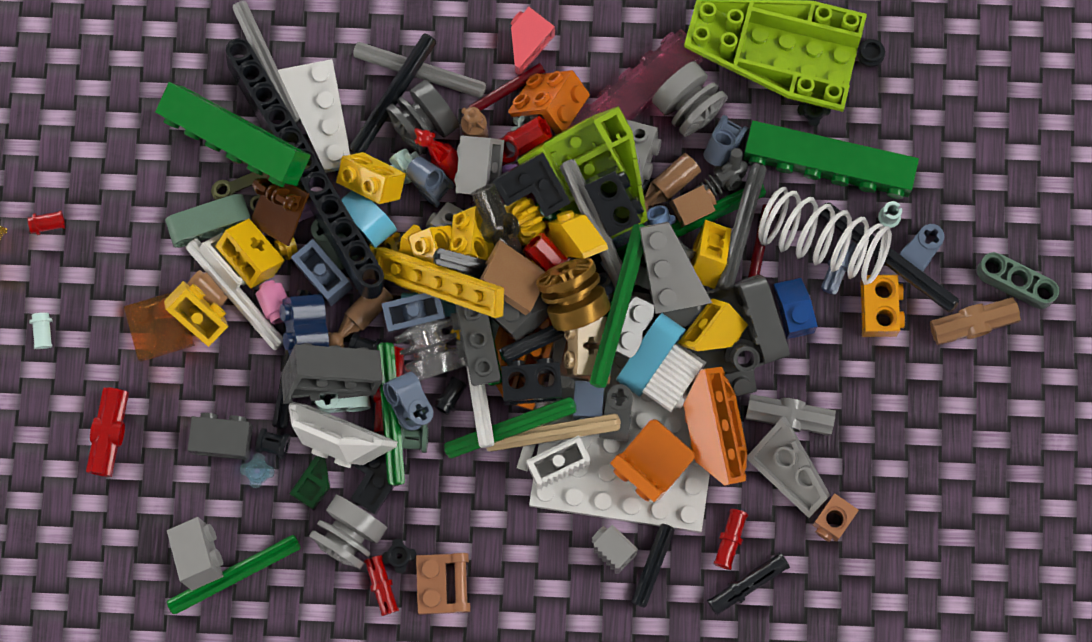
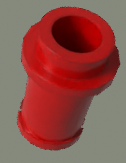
(46, 222)

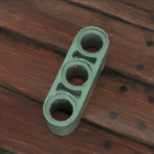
(206, 220)
(1031, 278)

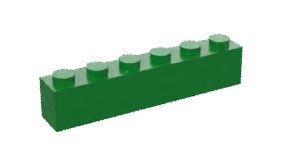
(232, 134)
(831, 159)

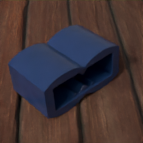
(304, 321)

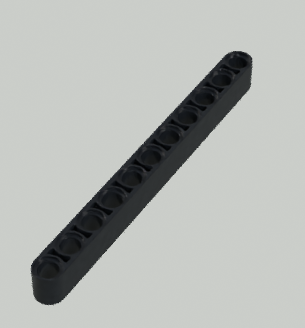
(313, 176)

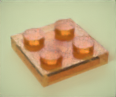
(155, 329)

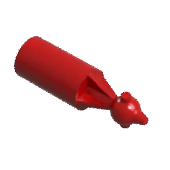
(441, 154)

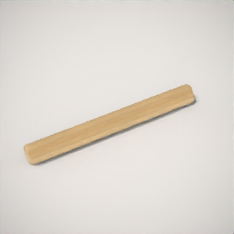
(560, 431)

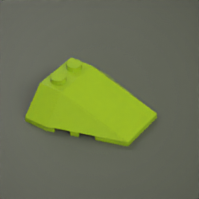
(596, 146)

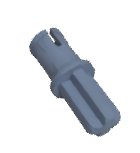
(833, 279)

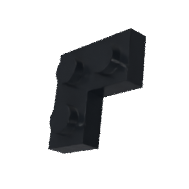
(533, 177)
(374, 487)

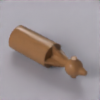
(474, 123)
(671, 180)
(359, 317)

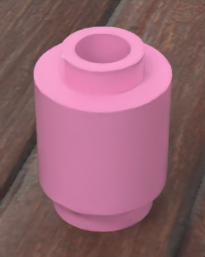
(270, 298)

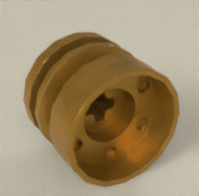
(573, 294)

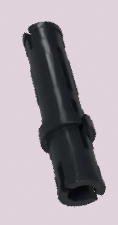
(740, 589)

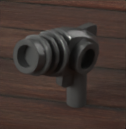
(728, 176)

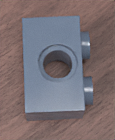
(322, 272)
(412, 311)

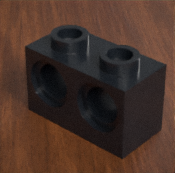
(606, 203)
(532, 391)

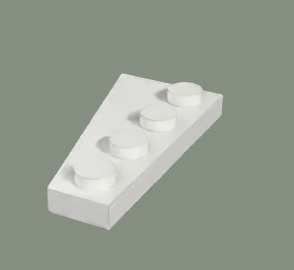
(318, 104)

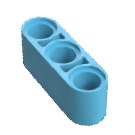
(369, 218)
(652, 351)

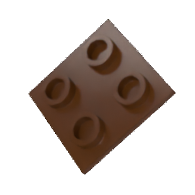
(278, 209)

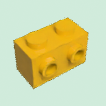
(195, 313)

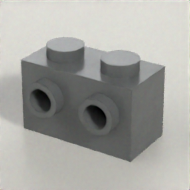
(220, 436)

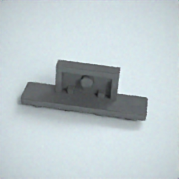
(476, 344)

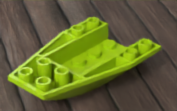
(783, 45)

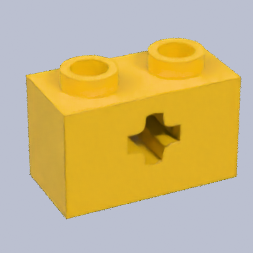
(249, 253)

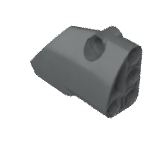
(762, 336)

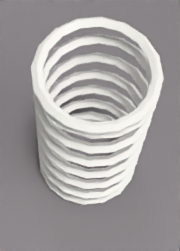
(828, 231)

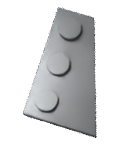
(669, 271)
(789, 468)

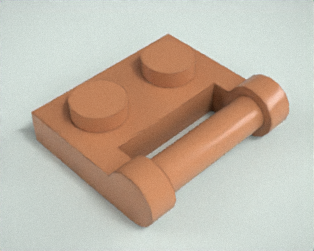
(433, 583)

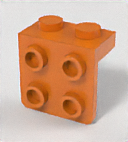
(554, 96)
(653, 461)

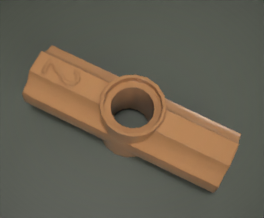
(975, 321)

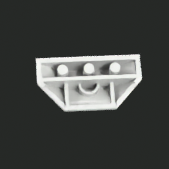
(336, 436)

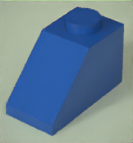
(795, 308)

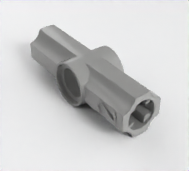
(798, 414)

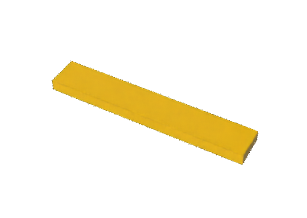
(441, 282)

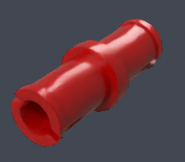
(730, 539)
(381, 585)

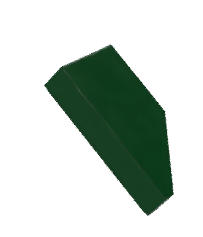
(313, 483)

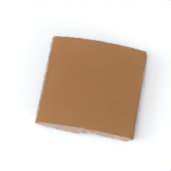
(515, 274)

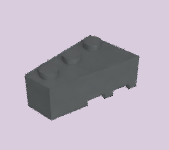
(331, 370)

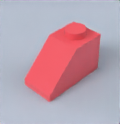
(529, 37)

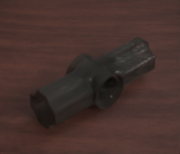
(496, 222)

